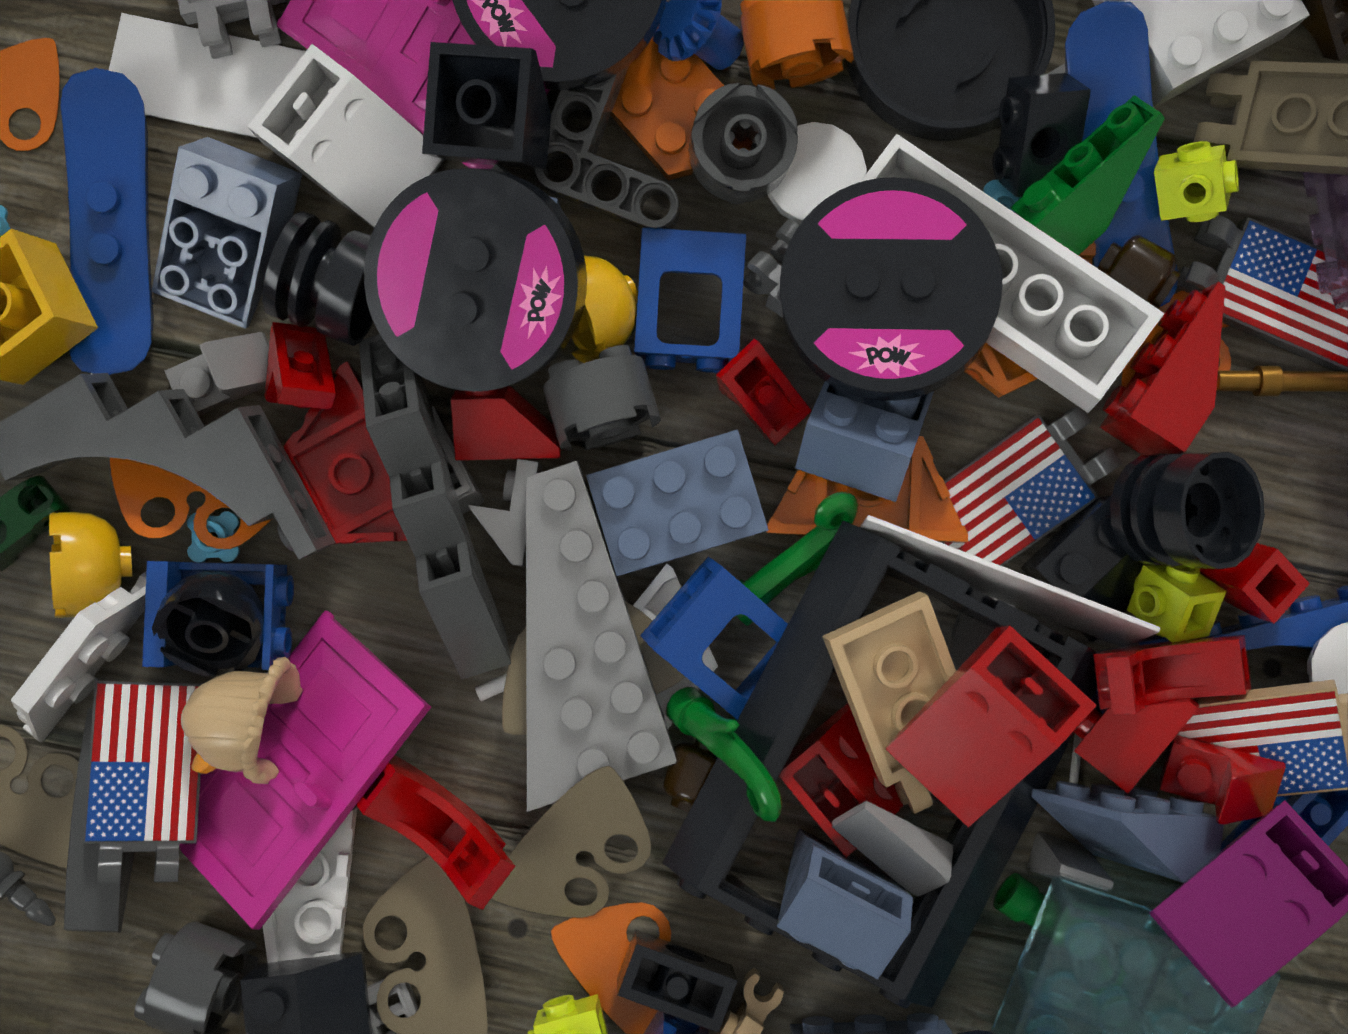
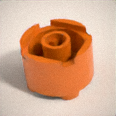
(795, 40)

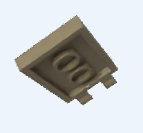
(1283, 116)

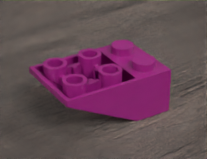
(1256, 903)

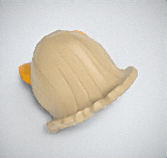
(228, 717)

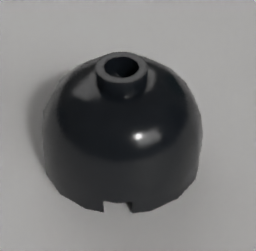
(210, 623)

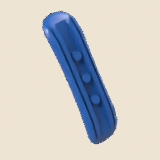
(1111, 57)
(109, 217)

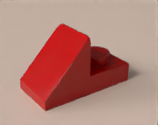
(299, 368)
(762, 392)
(1232, 780)

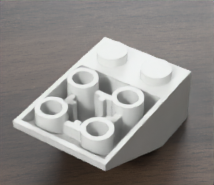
(342, 136)

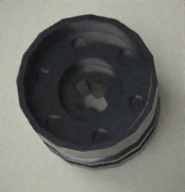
(319, 278)
(1188, 509)

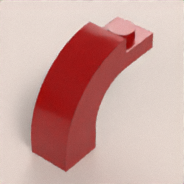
(1261, 583)
(1171, 671)
(441, 827)

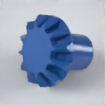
(698, 29)

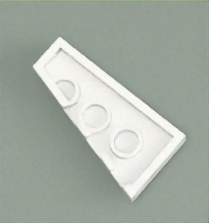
(314, 910)

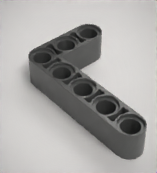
(590, 168)

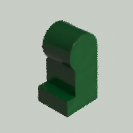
(26, 516)

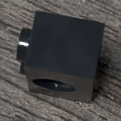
(1035, 103)
(676, 980)

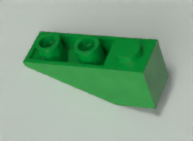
(1088, 185)

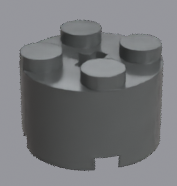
(742, 114)
(600, 399)
(195, 980)

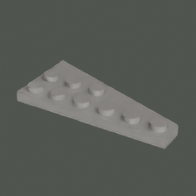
(584, 665)

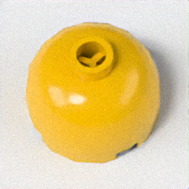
(607, 311)
(84, 561)

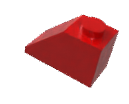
(500, 426)
(1130, 743)

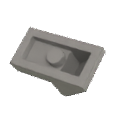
(223, 371)
(509, 527)

